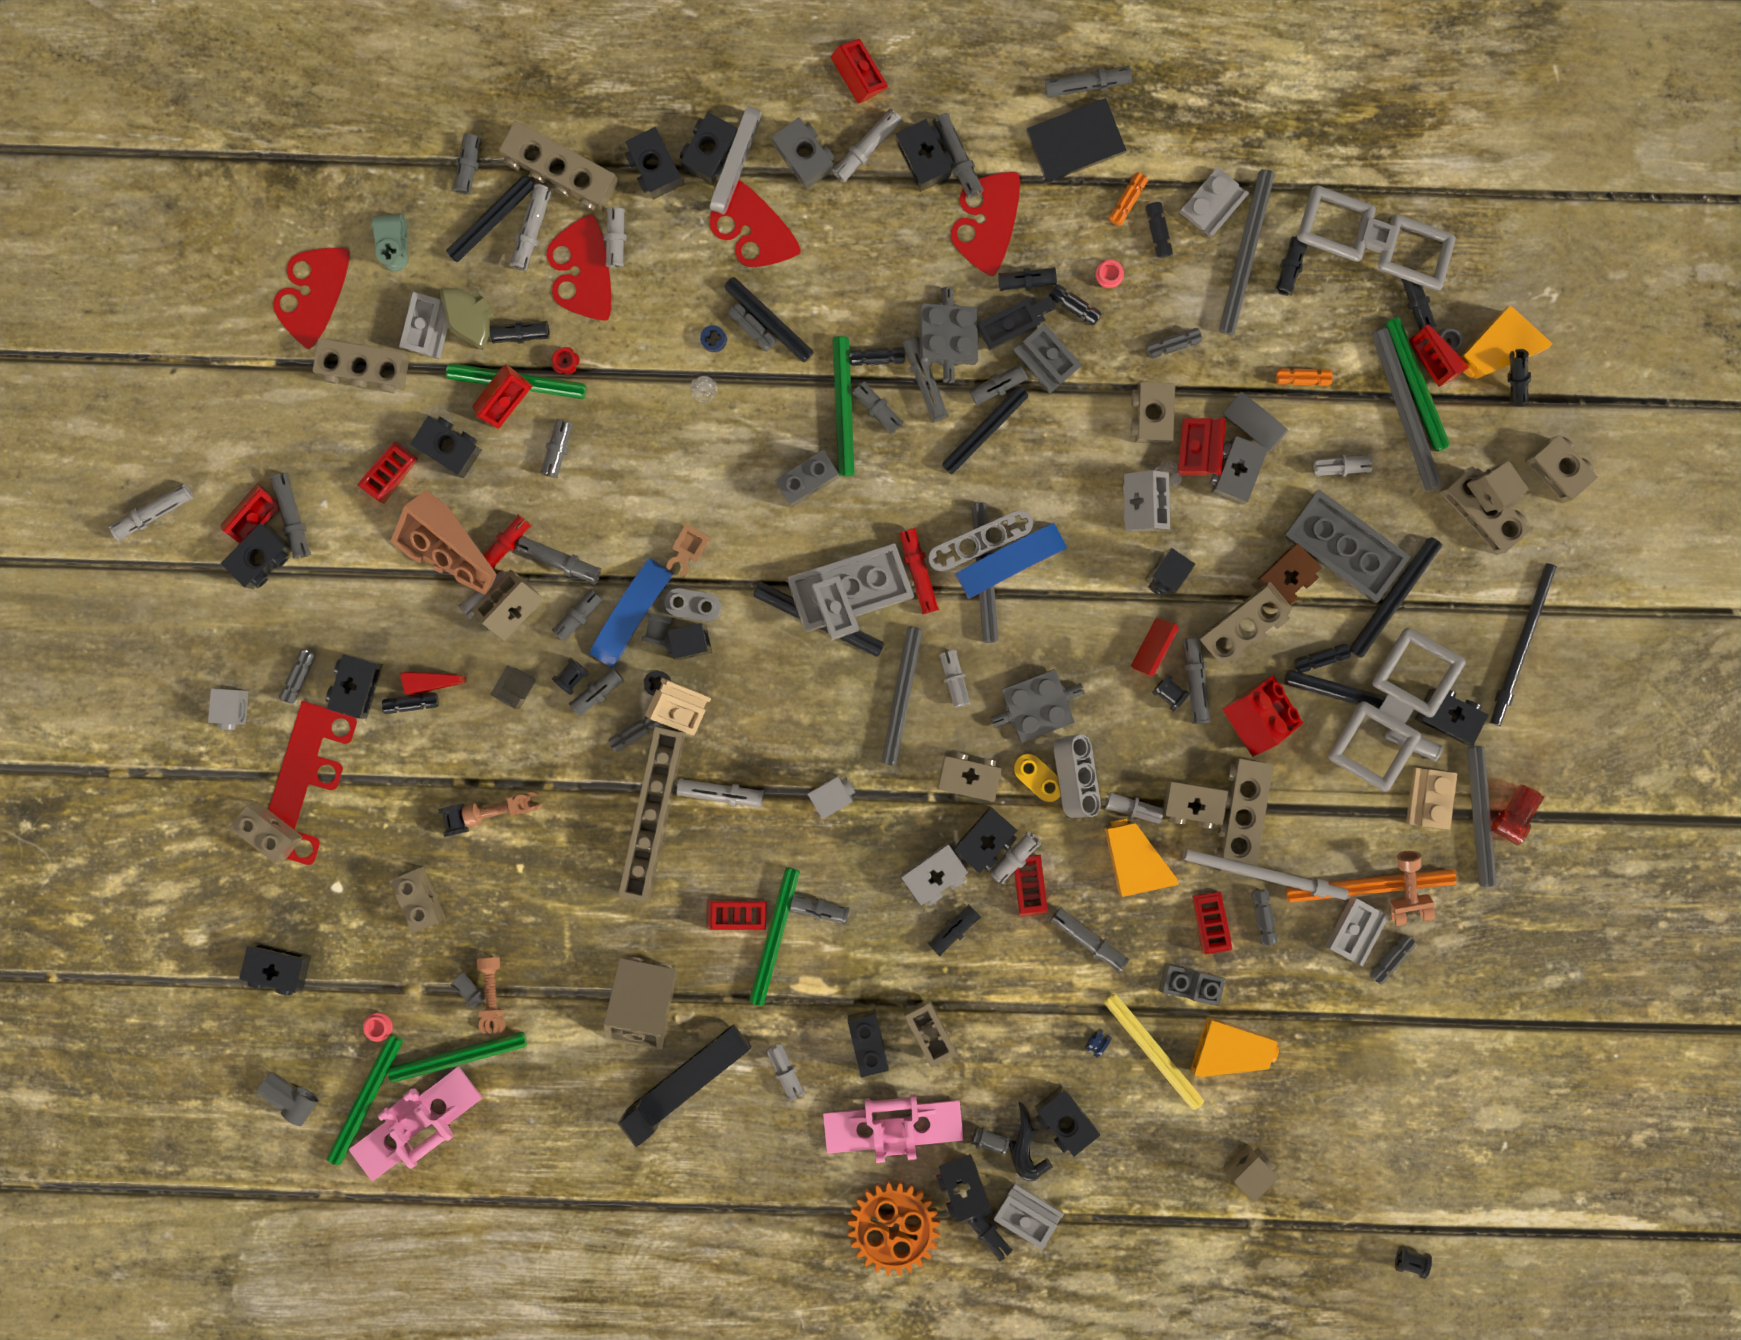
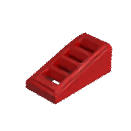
(1451, 365)
(373, 473)
(422, 682)
(1036, 909)
(736, 925)
(1207, 948)

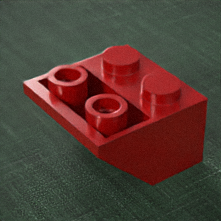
(1263, 716)

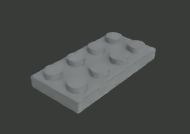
(869, 580)

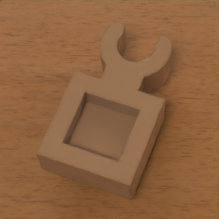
(690, 545)

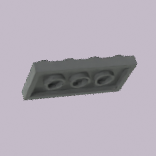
(1347, 546)

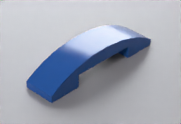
(1011, 560)
(630, 612)

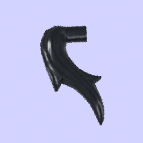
(1021, 1150)

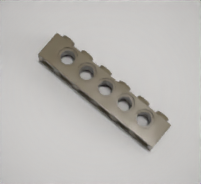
(652, 814)

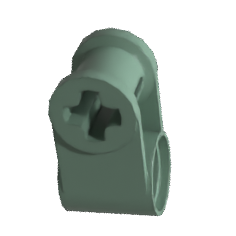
(391, 236)

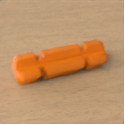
(1128, 199)
(1304, 377)

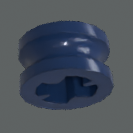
(720, 344)
(1098, 1043)

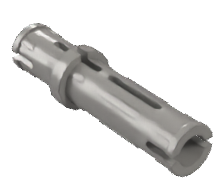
(859, 153)
(528, 234)
(146, 514)
(752, 797)

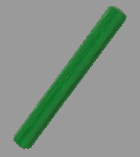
(540, 384)
(1417, 385)
(843, 406)
(774, 936)
(457, 1057)
(364, 1099)

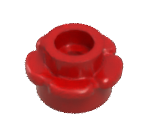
(565, 353)

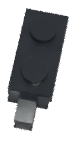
(1014, 321)

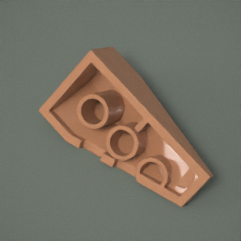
(433, 534)

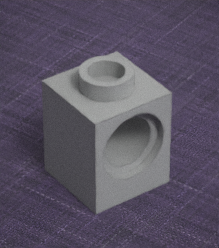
(228, 708)

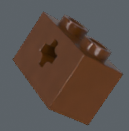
(1292, 561)

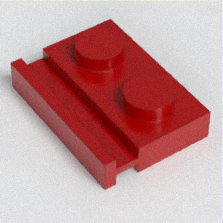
(1201, 446)

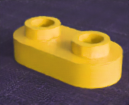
(1038, 778)

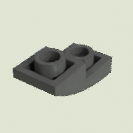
(1255, 421)
(1192, 984)

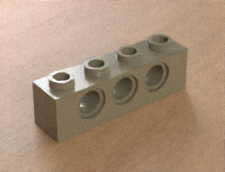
(523, 140)
(1255, 804)

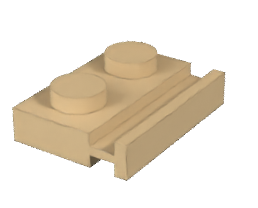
(677, 707)
(1431, 798)

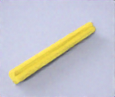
(1153, 1051)

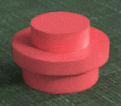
(1109, 273)
(377, 1026)

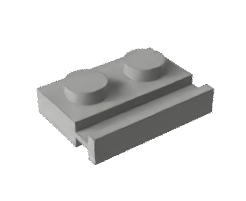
(1214, 202)
(424, 326)
(1357, 931)
(1028, 1215)

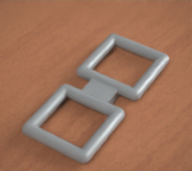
(1376, 237)
(1396, 709)

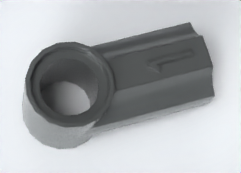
(293, 1102)

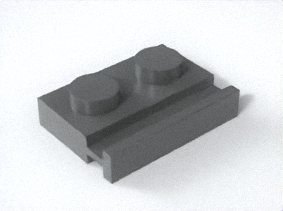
(1047, 358)

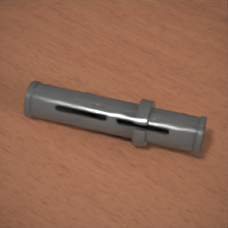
(1082, 82)
(962, 165)
(936, 411)
(293, 526)
(569, 564)
(1196, 678)
(1095, 944)

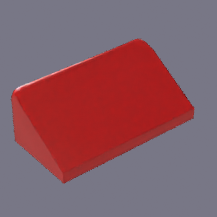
(858, 70)
(501, 397)
(254, 509)
(1154, 647)

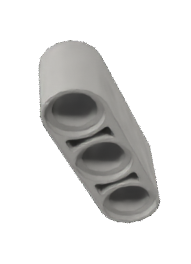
(1077, 776)

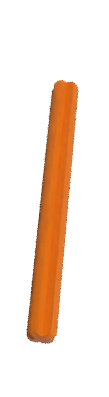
(1379, 884)

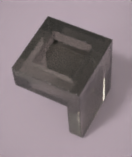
(513, 687)

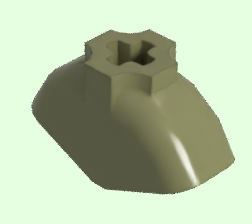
(467, 315)

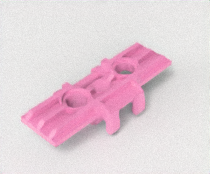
(410, 1117)
(893, 1134)

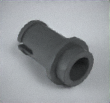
(468, 990)
(990, 1141)

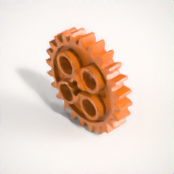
(883, 1251)

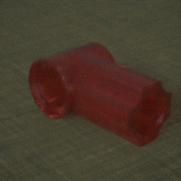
(1515, 819)

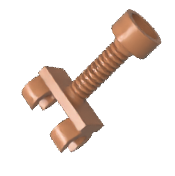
(515, 805)
(1410, 862)
(488, 967)

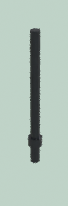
(1504, 696)

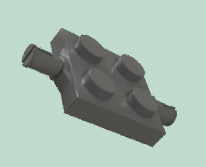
(948, 334)
(1037, 705)

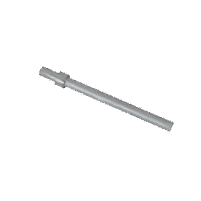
(1316, 887)

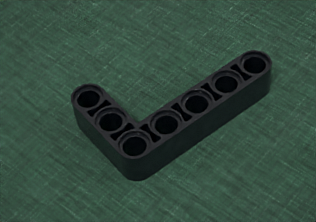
(646, 1113)

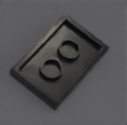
(1076, 140)

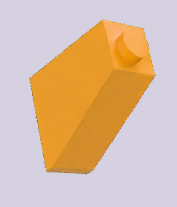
(1493, 345)
(1135, 860)
(1232, 1049)

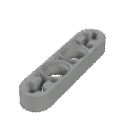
(736, 160)
(979, 538)

